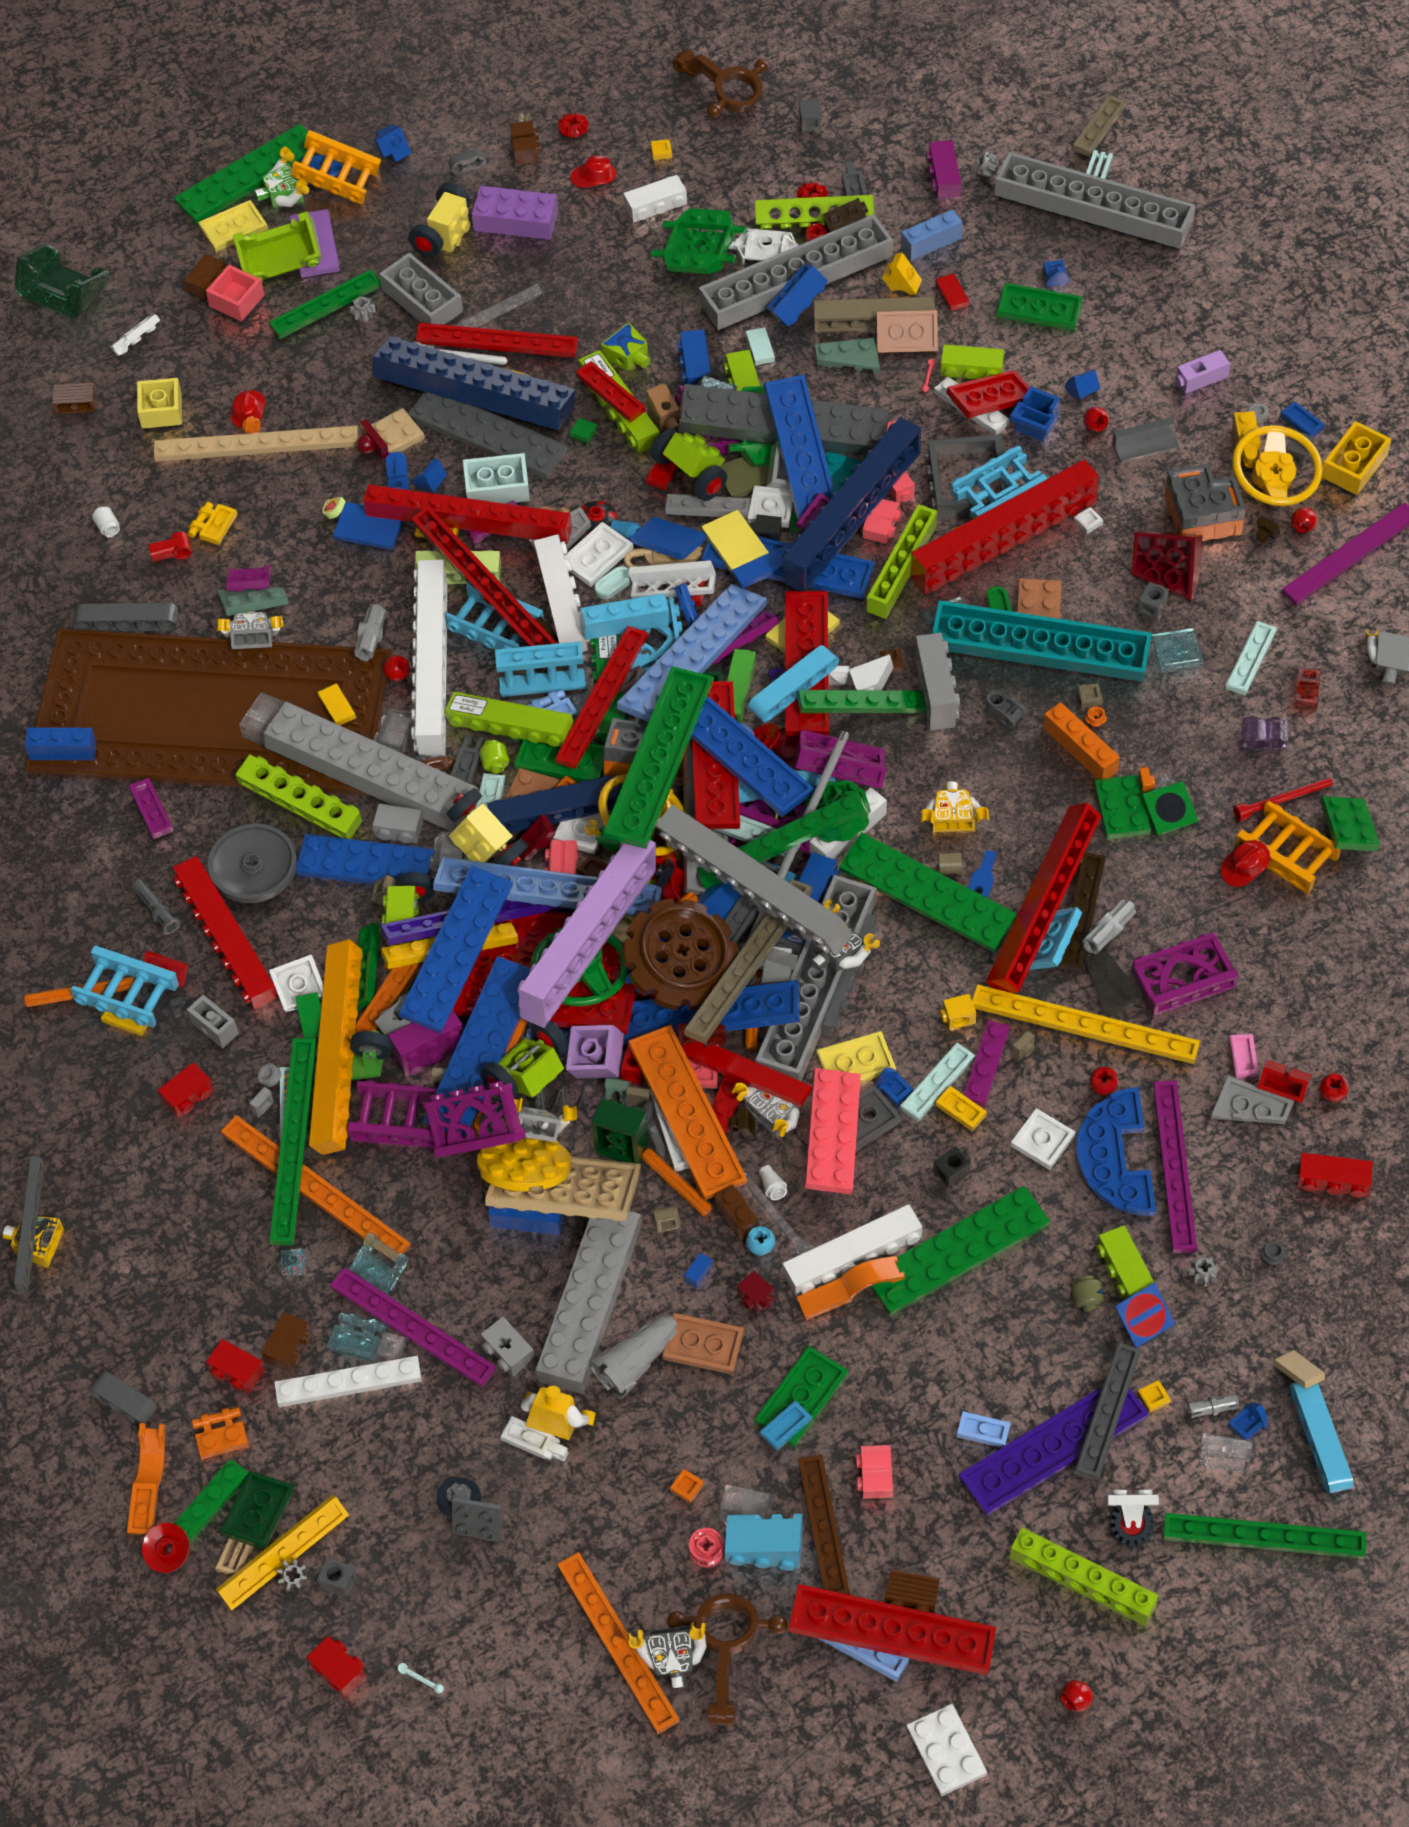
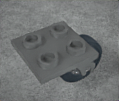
(470, 1517)

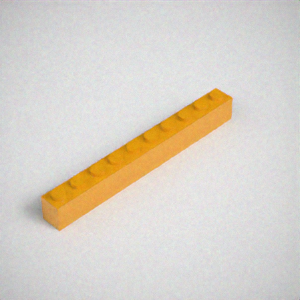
(334, 1054)

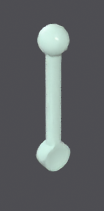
(403, 1669)

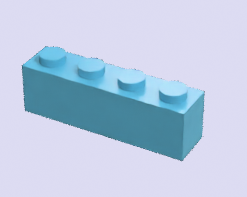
(616, 616)

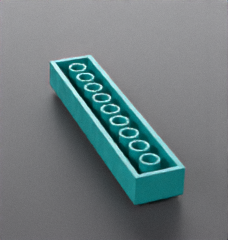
(1043, 641)

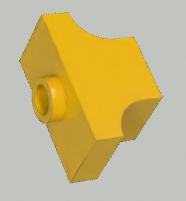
(901, 275)

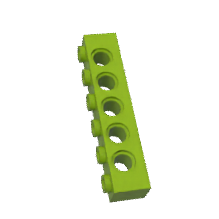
(784, 206)
(343, 826)
(1084, 1576)

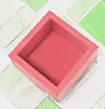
(235, 293)

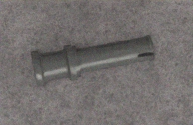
(160, 912)

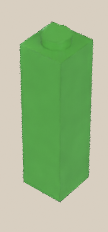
(741, 674)

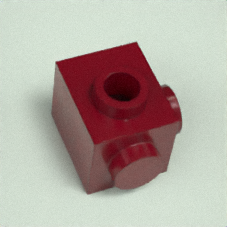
(755, 1293)

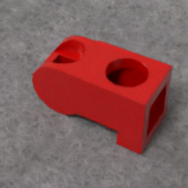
(630, 1068)

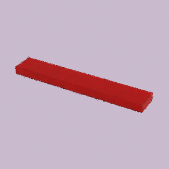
(748, 1072)

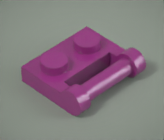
(249, 578)

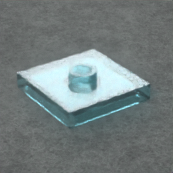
(1177, 650)

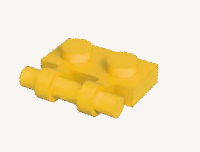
(217, 525)

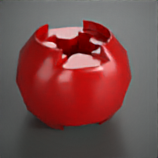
(815, 231)
(1096, 419)
(1304, 520)
(396, 668)
(1096, 1083)
(1333, 1094)
(1076, 1696)

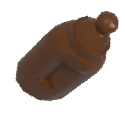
(440, 762)

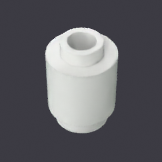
(106, 521)

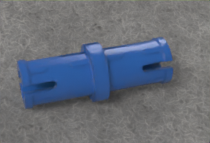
(686, 604)

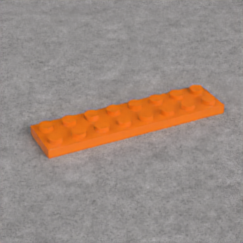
(687, 1112)

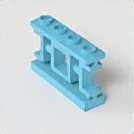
(990, 472)

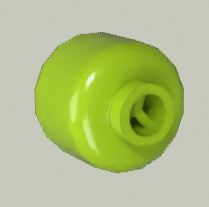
(494, 756)

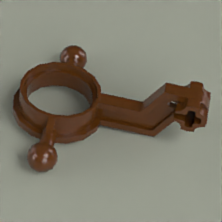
(700, 64)
(722, 1712)

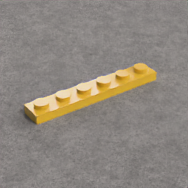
(417, 951)
(286, 1548)

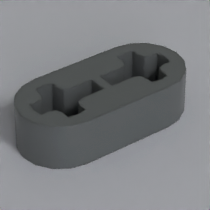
(467, 161)

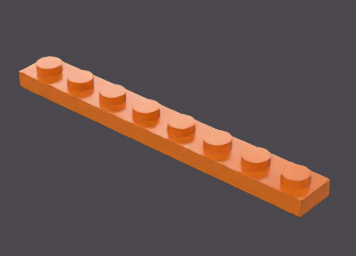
(616, 1642)

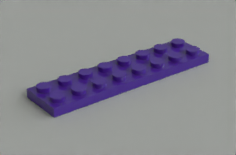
(1041, 1453)

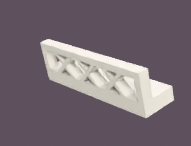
(672, 575)

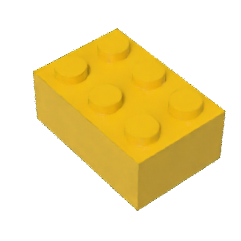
(1356, 458)

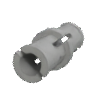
(1213, 1405)

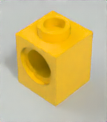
(958, 1012)

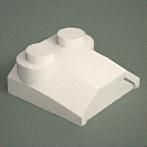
(295, 980)

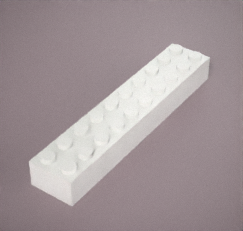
(430, 659)

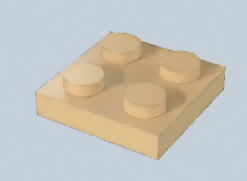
(398, 431)

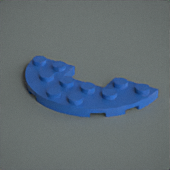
(1103, 1158)

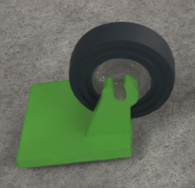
(369, 1052)

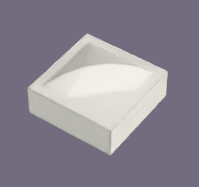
(839, 676)

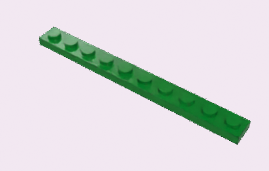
(293, 1142)

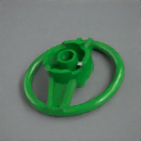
(593, 976)

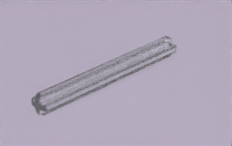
(502, 307)

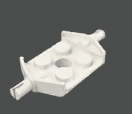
(751, 247)

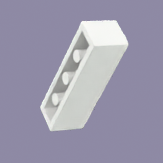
(834, 849)

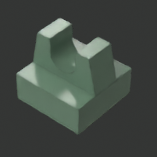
(618, 1085)

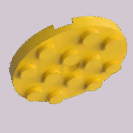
(524, 1164)

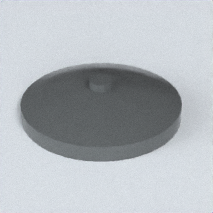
(252, 863)

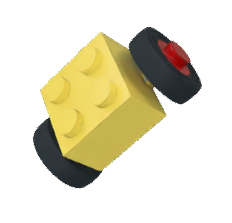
(445, 223)
(481, 832)

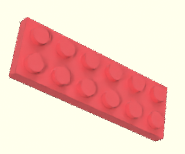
(833, 1131)

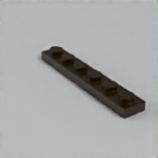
(1085, 900)

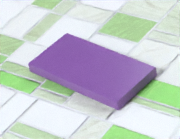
(327, 245)

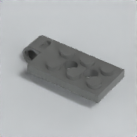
(885, 1117)

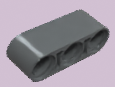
(122, 1398)

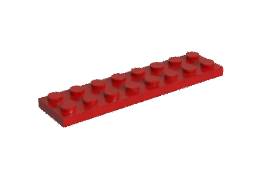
(805, 631)
(714, 786)
(892, 1629)

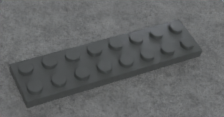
(488, 432)

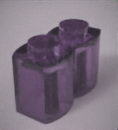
(1264, 733)

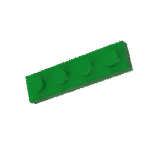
(368, 942)
(212, 1499)

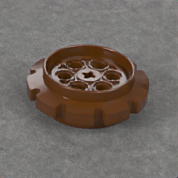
(678, 953)

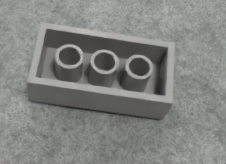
(420, 291)
(936, 681)

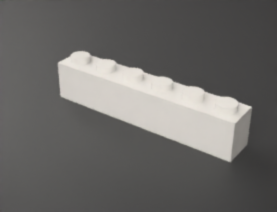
(560, 589)
(851, 1249)

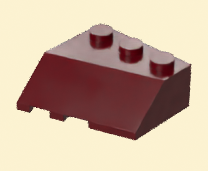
(1168, 560)

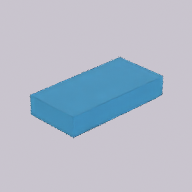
(785, 1426)

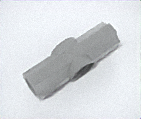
(370, 632)
(1109, 926)

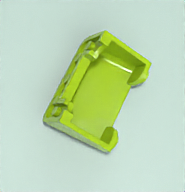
(279, 248)

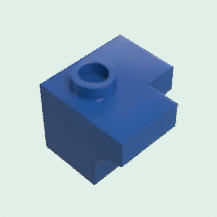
(392, 142)

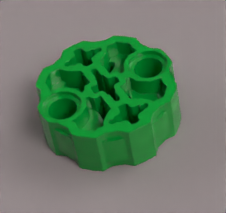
(849, 829)

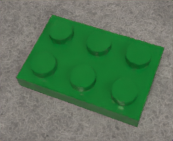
(1122, 807)
(1350, 823)

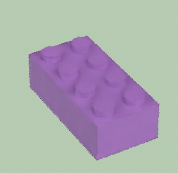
(515, 212)

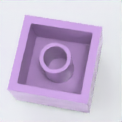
(595, 1051)

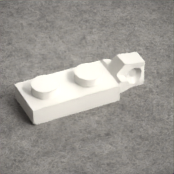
(133, 335)
(533, 1441)

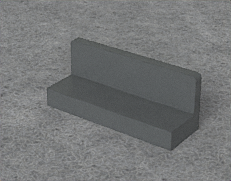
(1145, 440)

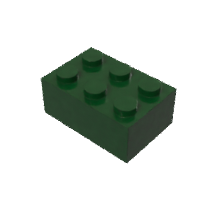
(620, 1132)

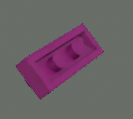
(151, 808)

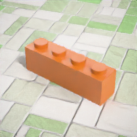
(1081, 742)

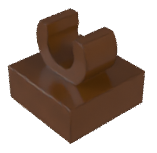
(896, 657)

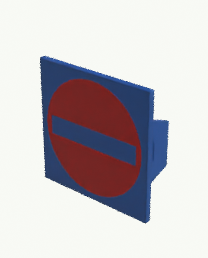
(1144, 1315)

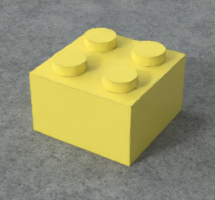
(159, 403)

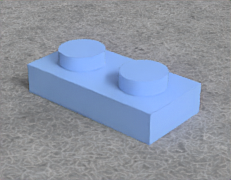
(983, 1429)

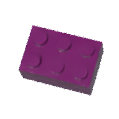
(419, 1047)

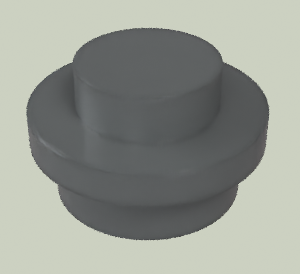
(1273, 1253)

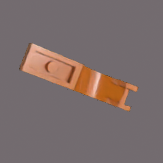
(845, 1288)
(147, 1481)

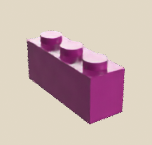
(944, 169)

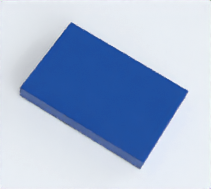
(366, 530)
(668, 538)

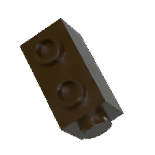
(845, 215)

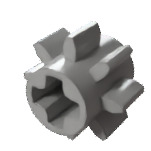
(987, 164)
(362, 309)
(1198, 1267)
(298, 1570)

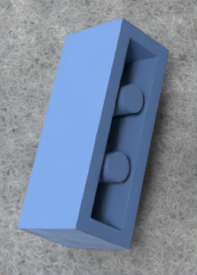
(931, 235)

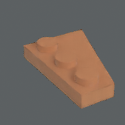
(530, 782)

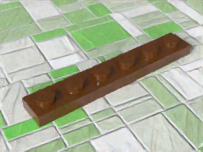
(823, 1524)

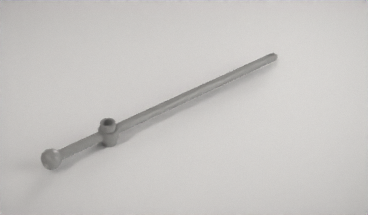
(790, 854)

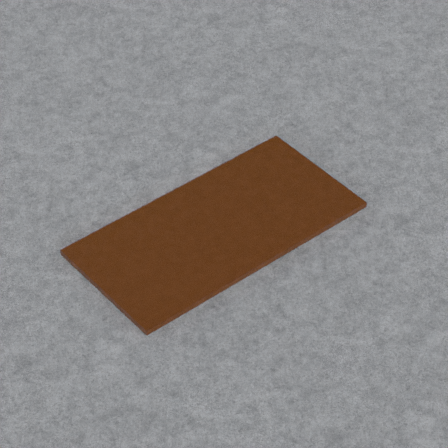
(176, 703)

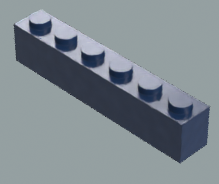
(558, 804)

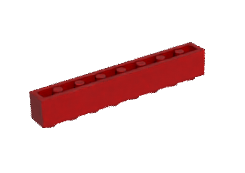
(225, 933)

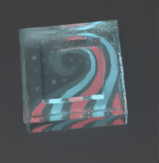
(293, 1261)

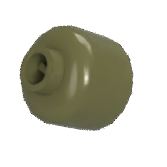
(1087, 1293)

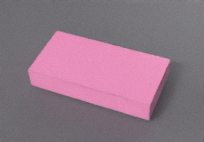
(1244, 1056)

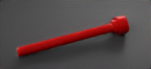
(1243, 811)

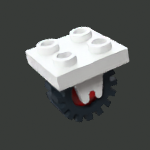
(1131, 1518)

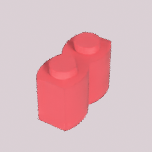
(881, 522)
(876, 1471)

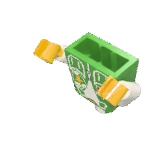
(280, 186)

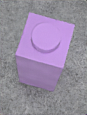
(1202, 371)

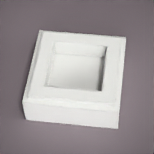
(1088, 520)

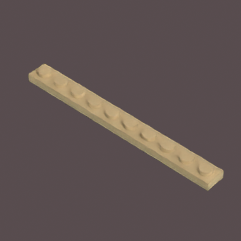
(255, 443)

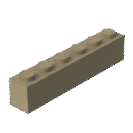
(862, 313)

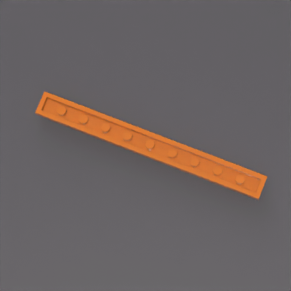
(314, 1187)

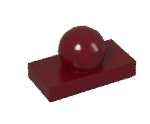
(371, 441)
(537, 836)

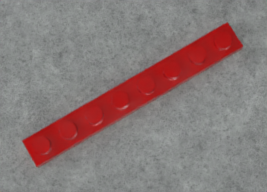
(497, 340)
(601, 697)

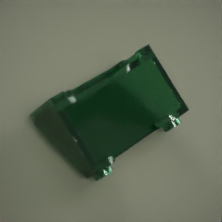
(48, 283)

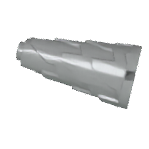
(632, 1356)

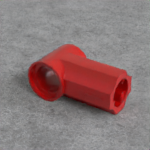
(177, 546)

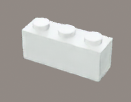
(655, 198)

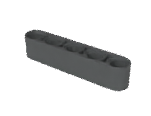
(126, 617)

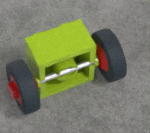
(694, 458)
(403, 898)
(530, 1062)

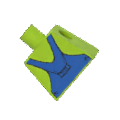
(626, 348)

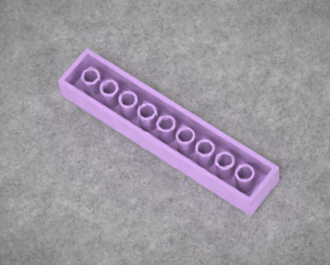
(585, 932)

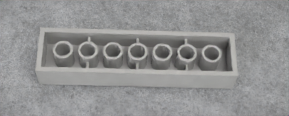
(588, 1302)

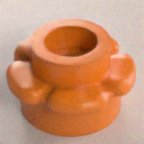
(251, 425)
(1095, 712)

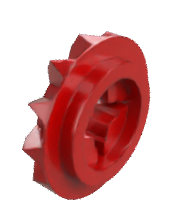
(577, 129)
(803, 192)

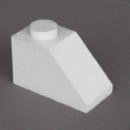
(872, 674)

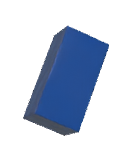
(698, 1270)

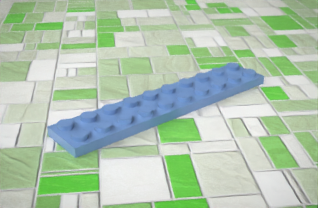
(696, 647)
(536, 885)

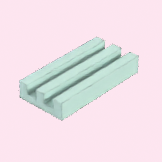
(1108, 158)

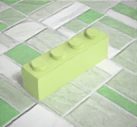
(489, 558)

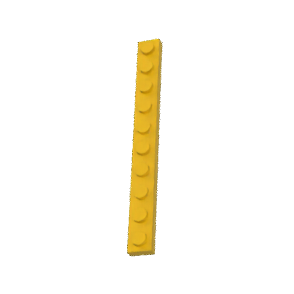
(1085, 1024)

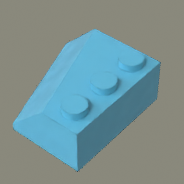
(764, 1541)

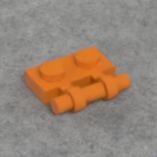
(222, 1439)

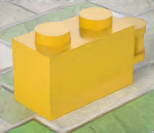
(1242, 424)

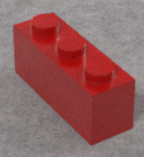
(1335, 1175)

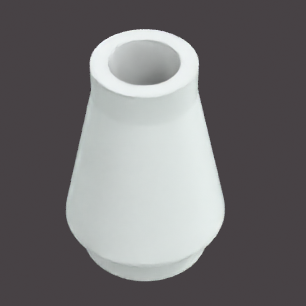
(773, 1185)

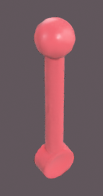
(931, 363)

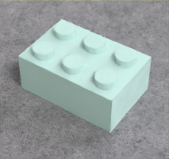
(497, 478)

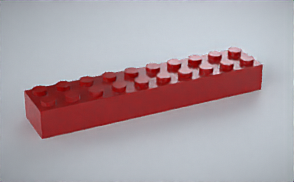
(1004, 527)

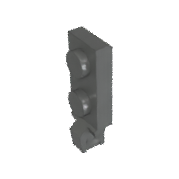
(853, 180)

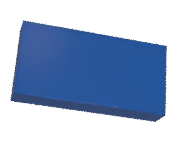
(1302, 419)

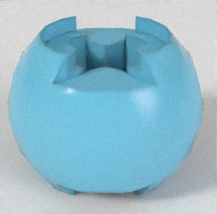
(760, 1248)

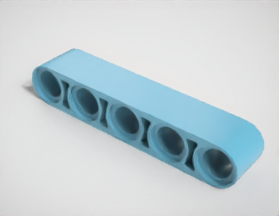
(799, 677)
(1322, 1438)

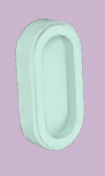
(612, 583)

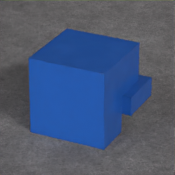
(1036, 413)

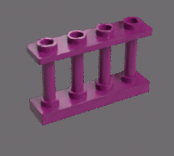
(384, 1132)

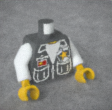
(851, 955)
(671, 1650)

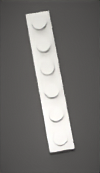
(348, 1381)

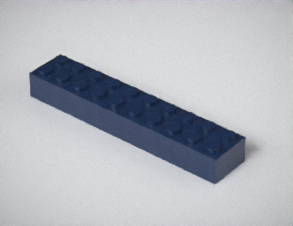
(474, 382)
(851, 504)

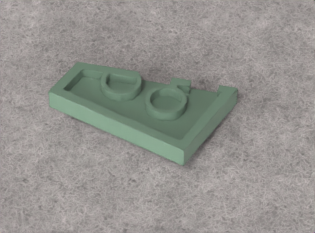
(851, 353)
(251, 600)

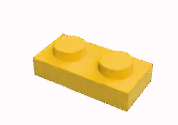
(961, 1108)

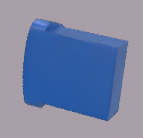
(1055, 273)
(1083, 384)
(431, 477)
(893, 1086)
(1249, 1421)

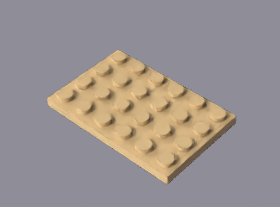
(591, 1190)

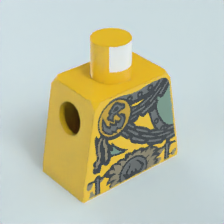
(46, 1239)

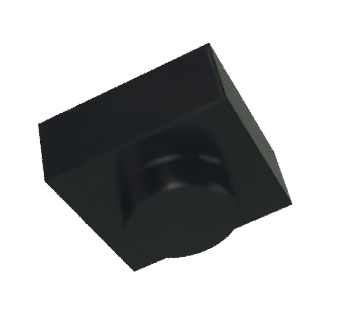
(664, 872)

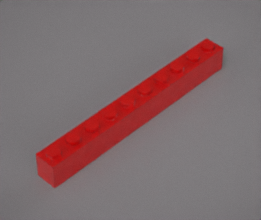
(468, 513)
(481, 579)
(1043, 898)

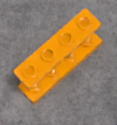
(342, 153)
(1286, 866)

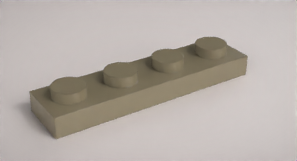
(1099, 126)

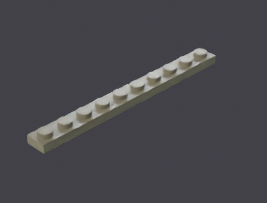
(738, 975)

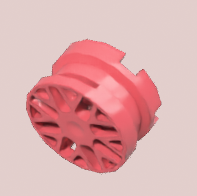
(706, 1547)

